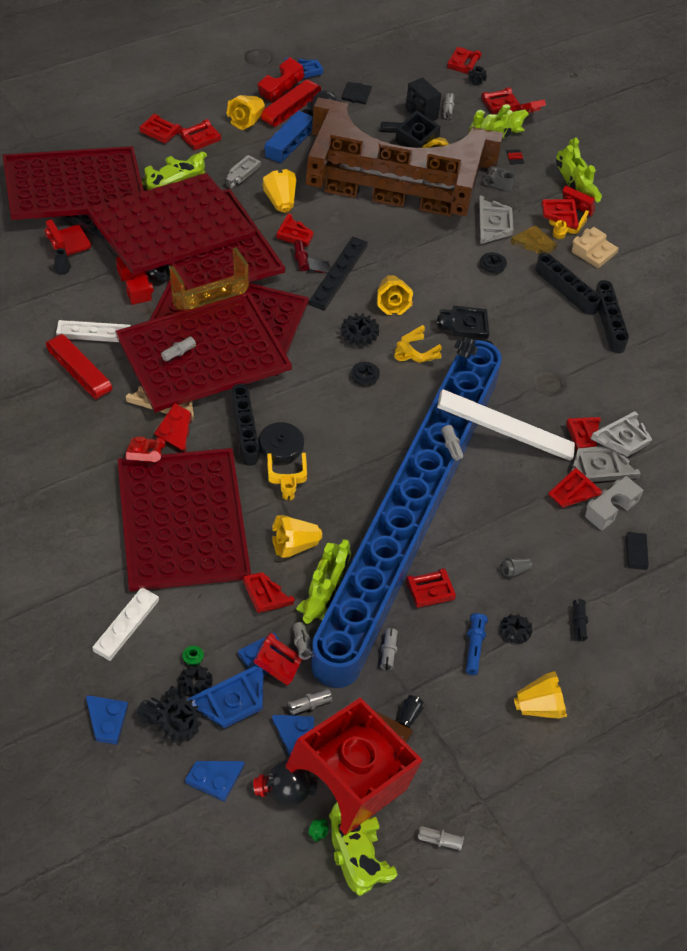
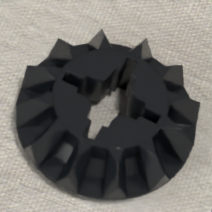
(495, 258)
(158, 273)
(360, 368)
(508, 632)
(186, 684)

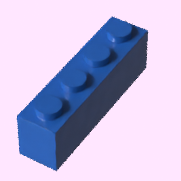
(289, 137)

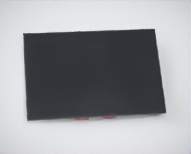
(515, 157)
(319, 265)

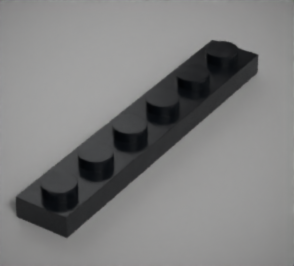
(338, 273)

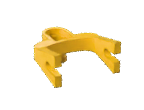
(560, 230)
(405, 351)
(287, 481)

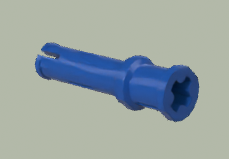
(476, 635)

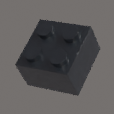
(423, 98)
(417, 131)

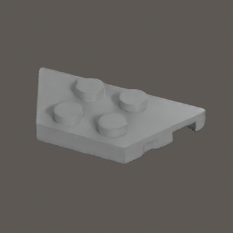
(494, 220)
(624, 435)
(603, 464)

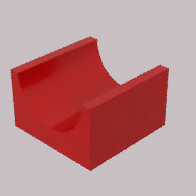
(357, 760)

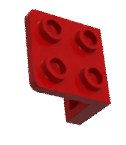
(70, 238)

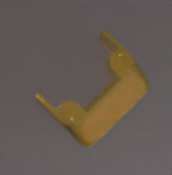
(210, 292)

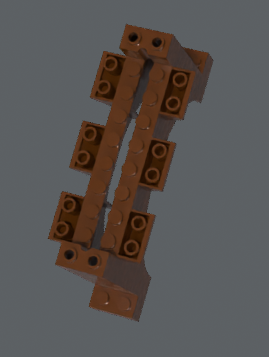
(438, 175)

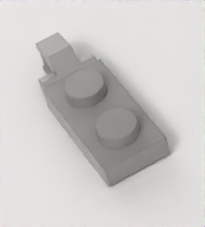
(242, 171)

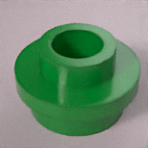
(193, 660)
(318, 829)

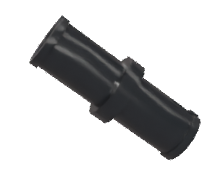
(580, 620)

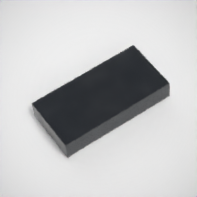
(637, 550)

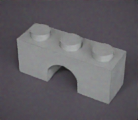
(622, 493)

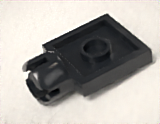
(464, 322)

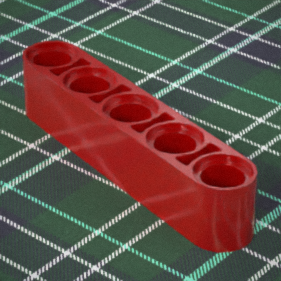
(290, 103)
(78, 366)

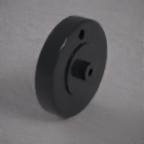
(282, 441)

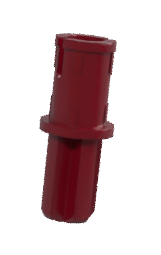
(301, 256)

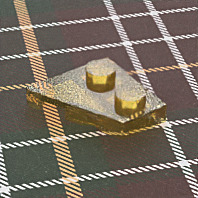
(535, 240)

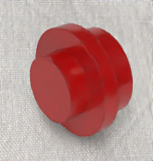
(259, 786)

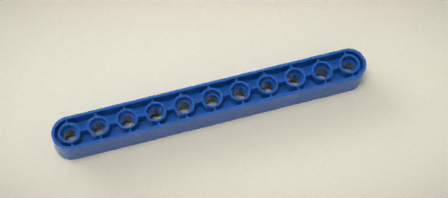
(399, 527)

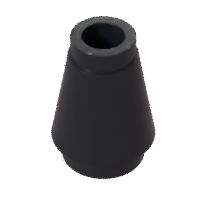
(61, 261)
(410, 710)

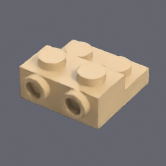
(594, 247)

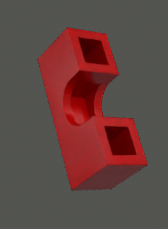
(273, 88)
(137, 286)

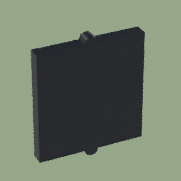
(356, 92)

